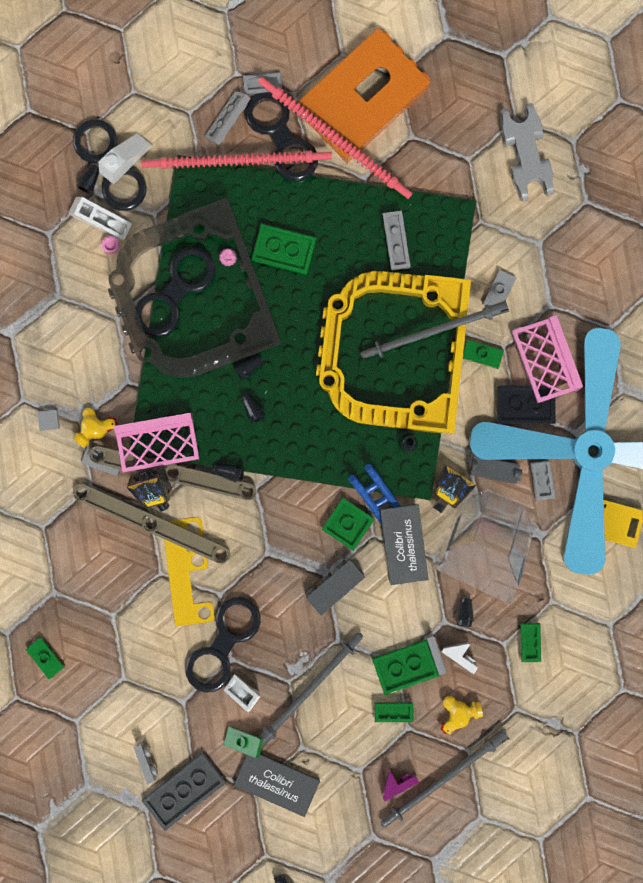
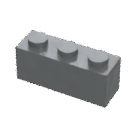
(334, 586)

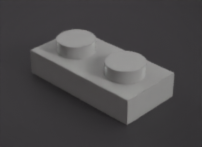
(98, 455)
(143, 754)

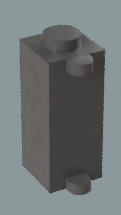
(495, 470)

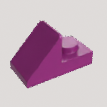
(393, 787)

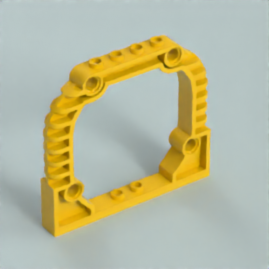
(451, 298)

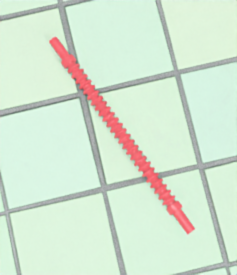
(277, 93)
(308, 156)

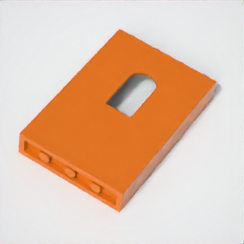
(346, 111)

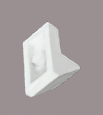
(456, 653)
(242, 693)

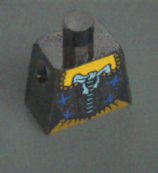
(151, 488)
(451, 489)

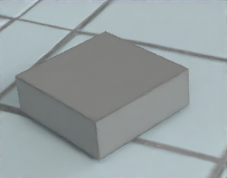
(48, 420)

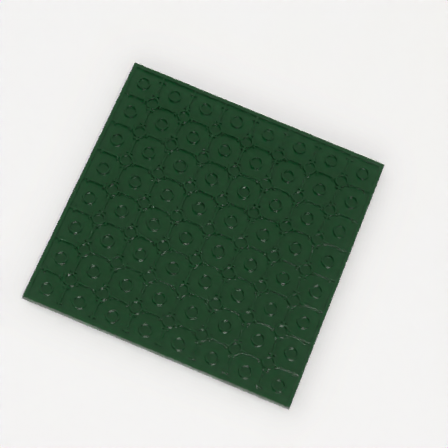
(302, 428)

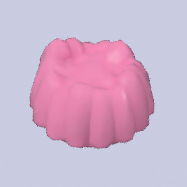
(110, 245)
(228, 257)

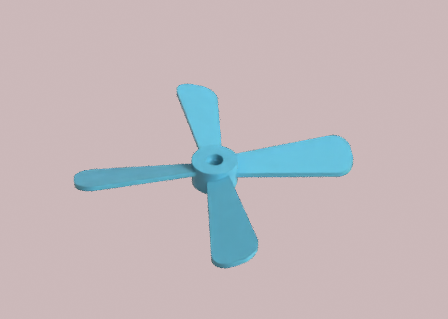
(492, 441)

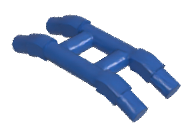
(378, 483)

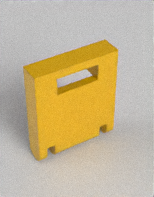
(617, 523)

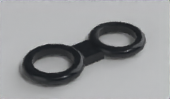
(98, 123)
(280, 136)
(177, 290)
(223, 644)

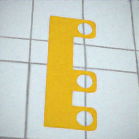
(179, 565)

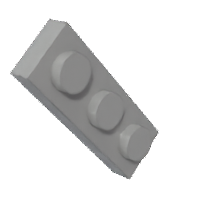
(227, 118)
(396, 240)

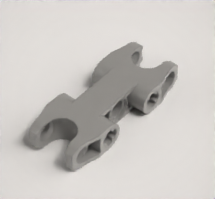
(529, 165)

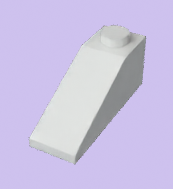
(123, 157)
(99, 218)

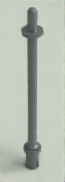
(487, 312)
(270, 731)
(489, 746)

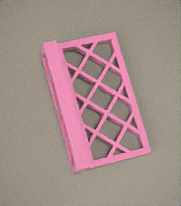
(562, 352)
(154, 425)

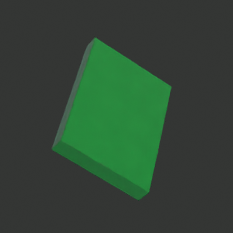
(283, 249)
(405, 667)

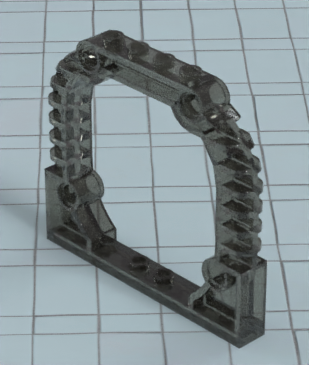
(218, 222)

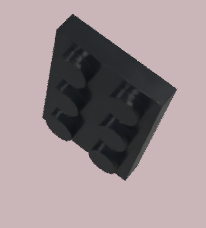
(520, 406)

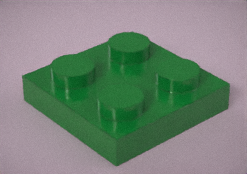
(348, 524)

